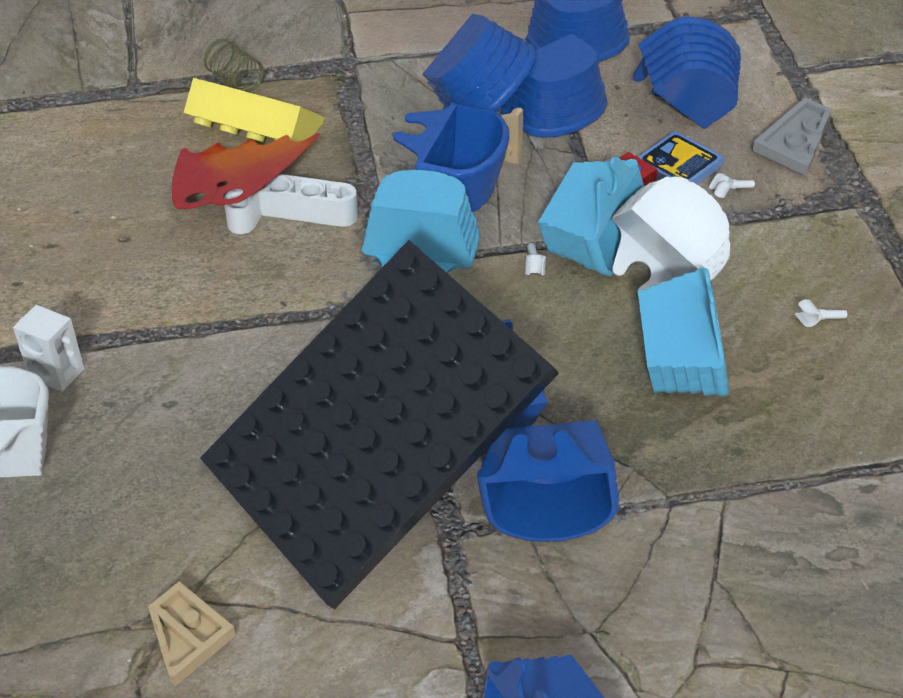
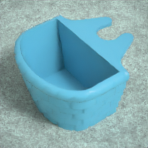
(429, 212)
(580, 212)
(683, 336)

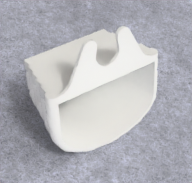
(672, 231)
(22, 422)

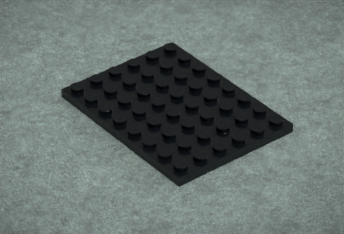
(376, 421)

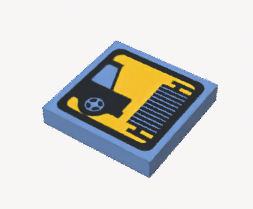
(682, 158)

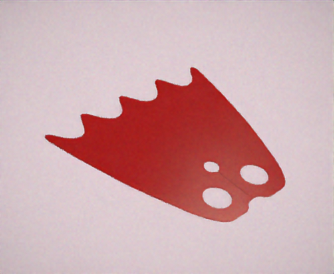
(243, 168)

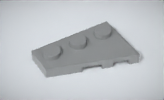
(795, 136)

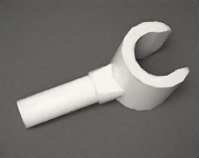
(723, 183)
(534, 262)
(812, 315)

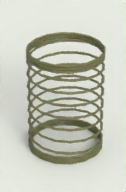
(259, 79)

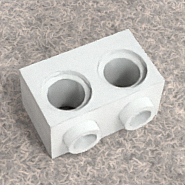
(49, 347)

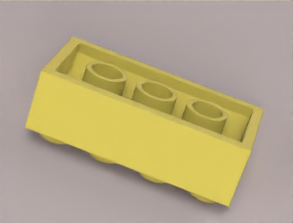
(249, 113)

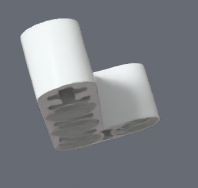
(295, 200)

